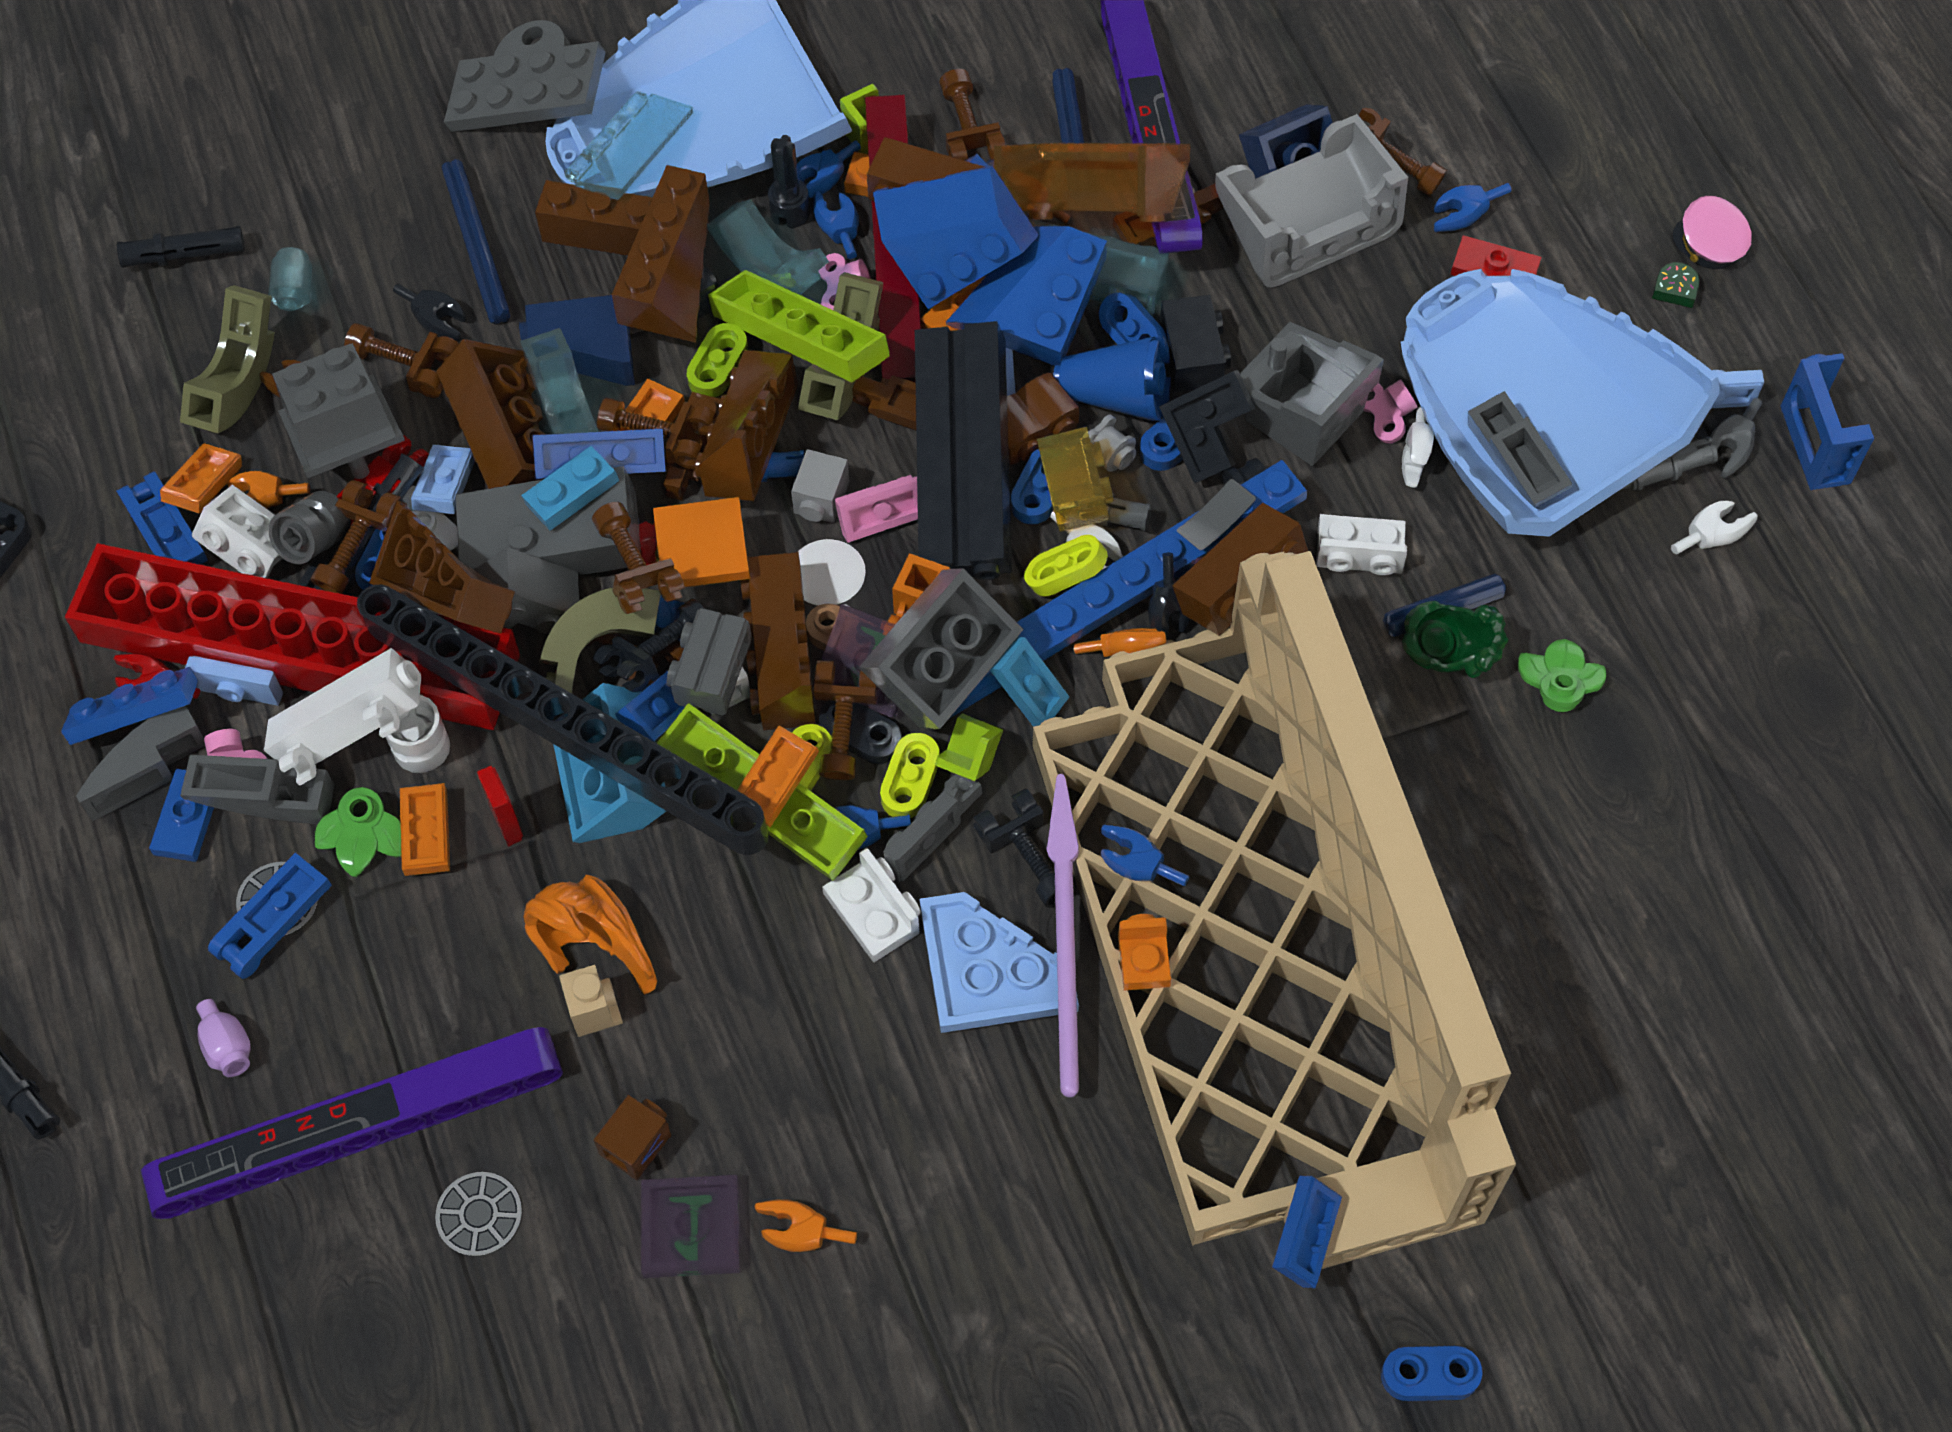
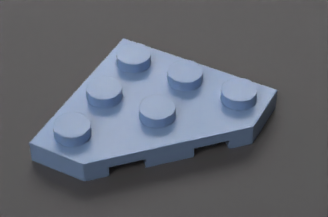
(985, 966)

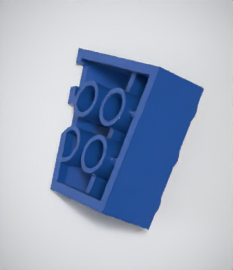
(951, 230)
(1039, 293)

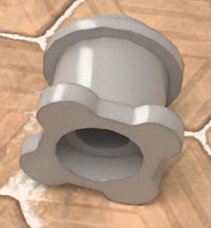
(1116, 447)

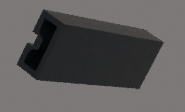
(963, 449)

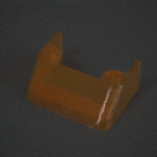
(1094, 177)

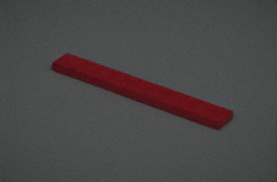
(899, 300)

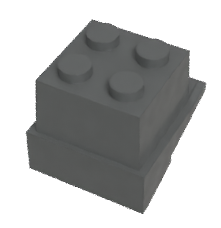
(1309, 389)
(335, 412)

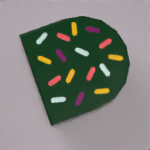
(1677, 284)

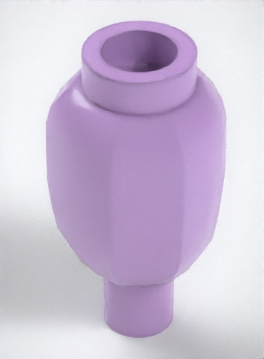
(222, 1040)

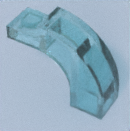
(756, 248)
(557, 383)

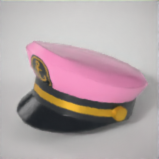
(1713, 233)

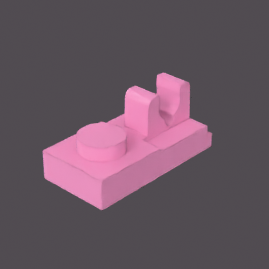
(878, 508)

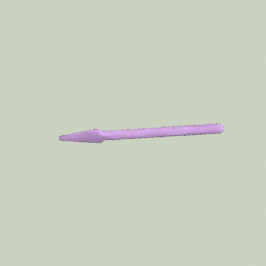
(1063, 851)

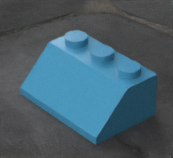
(593, 801)

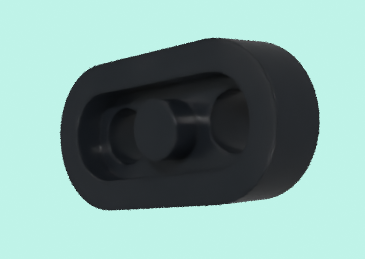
(863, 726)

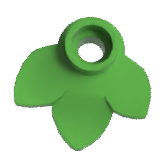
(1561, 674)
(359, 837)

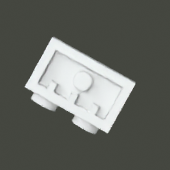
(238, 532)
(1361, 544)
(874, 906)

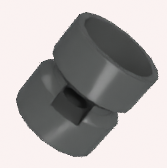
(308, 527)

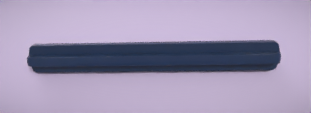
(476, 242)

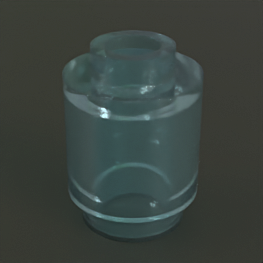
(290, 279)

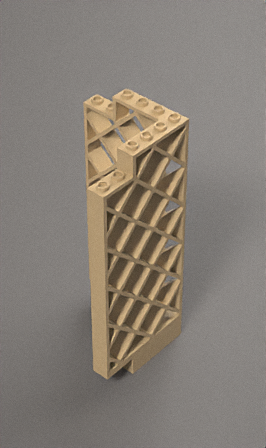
(1367, 878)

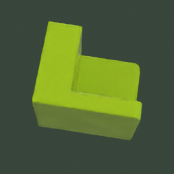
(855, 111)
(970, 748)

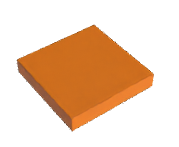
(703, 541)

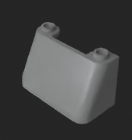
(1316, 206)

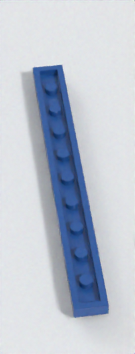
(1133, 578)

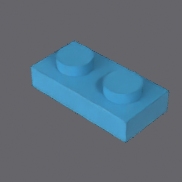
(570, 488)
(1029, 682)

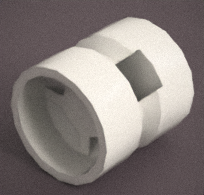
(421, 739)

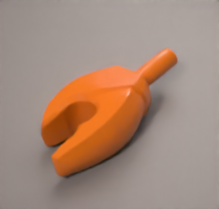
(266, 487)
(1123, 640)
(806, 1230)

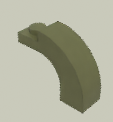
(232, 378)
(822, 390)
(588, 620)

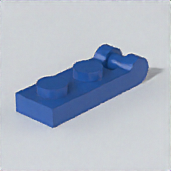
(160, 522)
(269, 915)

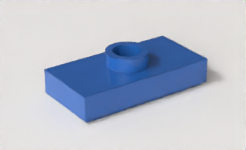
(180, 824)
(1307, 1232)

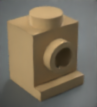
(590, 1001)

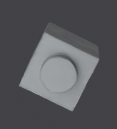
(818, 484)

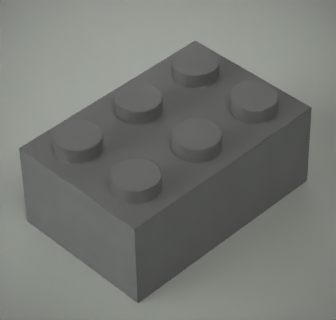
(941, 648)

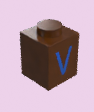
(633, 1136)

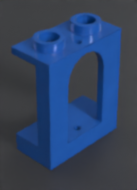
(1840, 448)

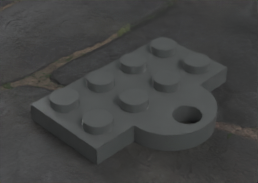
(526, 80)

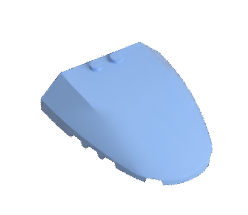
(737, 72)
(1585, 378)

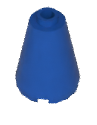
(1120, 377)

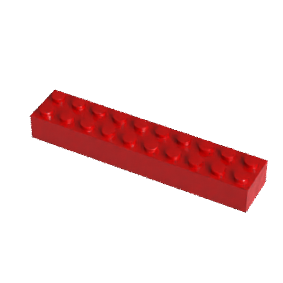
(296, 631)

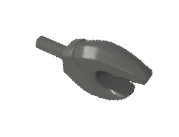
(1737, 434)

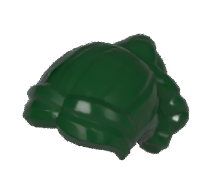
(1454, 637)

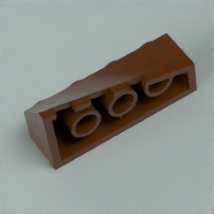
(666, 263)
(494, 409)
(747, 425)
(433, 577)
(780, 642)

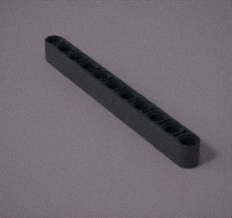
(573, 731)

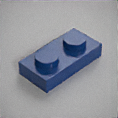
(651, 710)

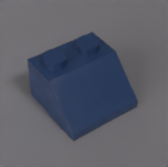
(1285, 139)

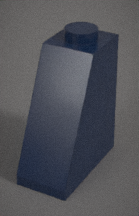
(591, 330)

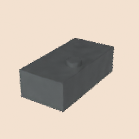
(500, 519)

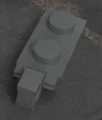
(931, 826)

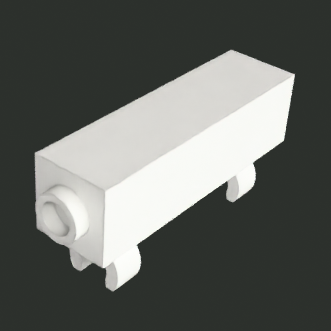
(343, 713)

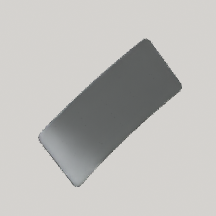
(1217, 515)

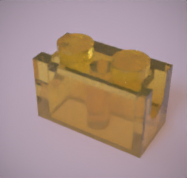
(1073, 478)

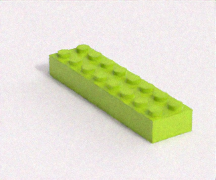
(799, 325)
(806, 821)

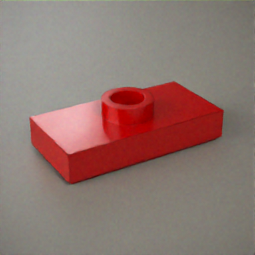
(1492, 259)

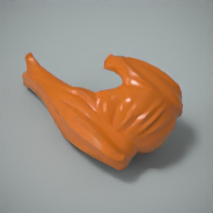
(586, 914)

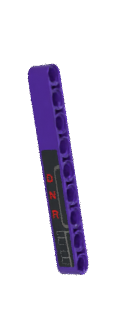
(1149, 110)
(350, 1123)

